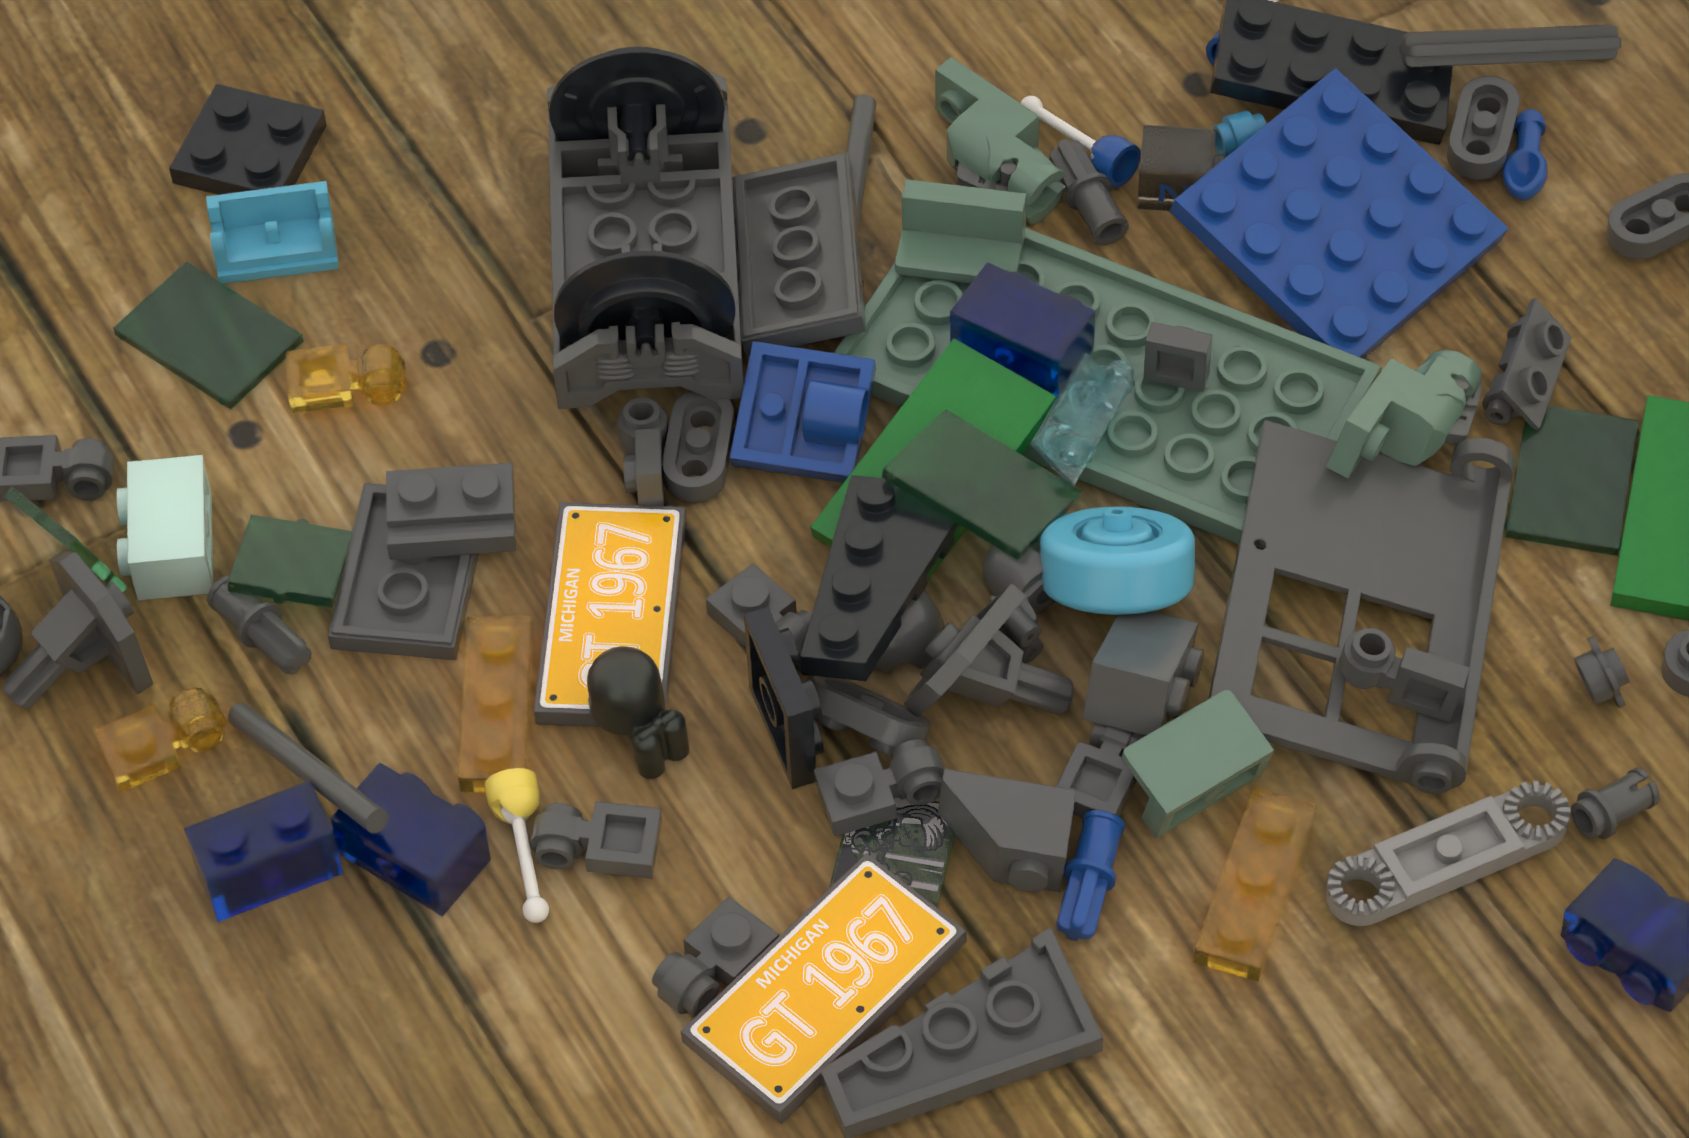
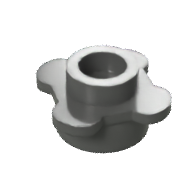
(1602, 673)

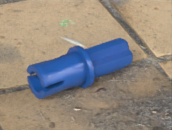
(1089, 874)

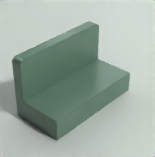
(958, 229)
(1197, 761)

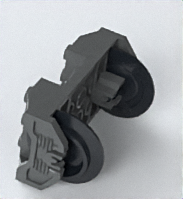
(642, 229)

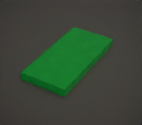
(968, 387)
(1655, 536)

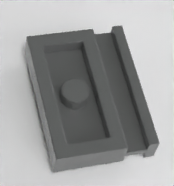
(450, 511)

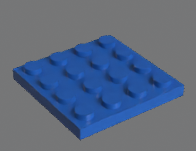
(1339, 219)

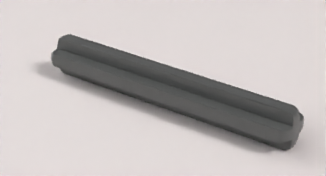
(1509, 45)

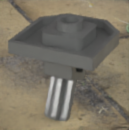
(79, 633)
(987, 665)

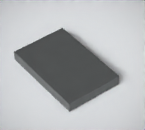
(398, 603)

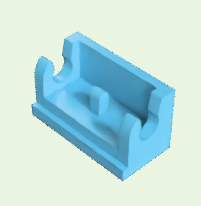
(272, 232)

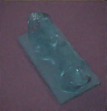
(1082, 415)

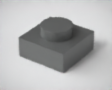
(1177, 356)

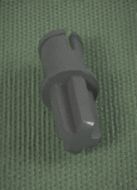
(1089, 193)
(260, 626)

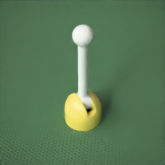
(513, 799)

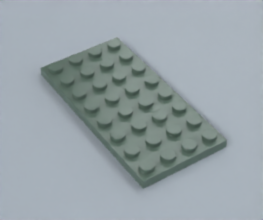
(1166, 442)

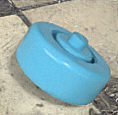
(1117, 560)

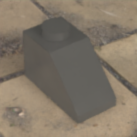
(1010, 826)

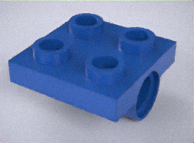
(802, 412)

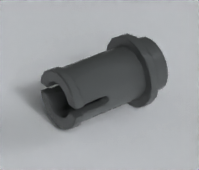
(1602, 810)

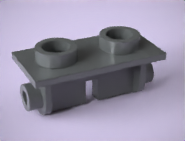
(1530, 368)

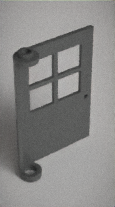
(1380, 537)

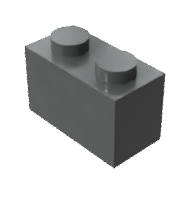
(1143, 672)

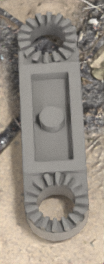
(1447, 853)

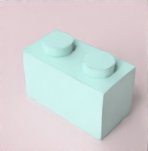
(167, 527)

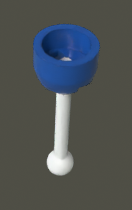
(1109, 154)

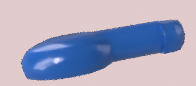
(1526, 168)

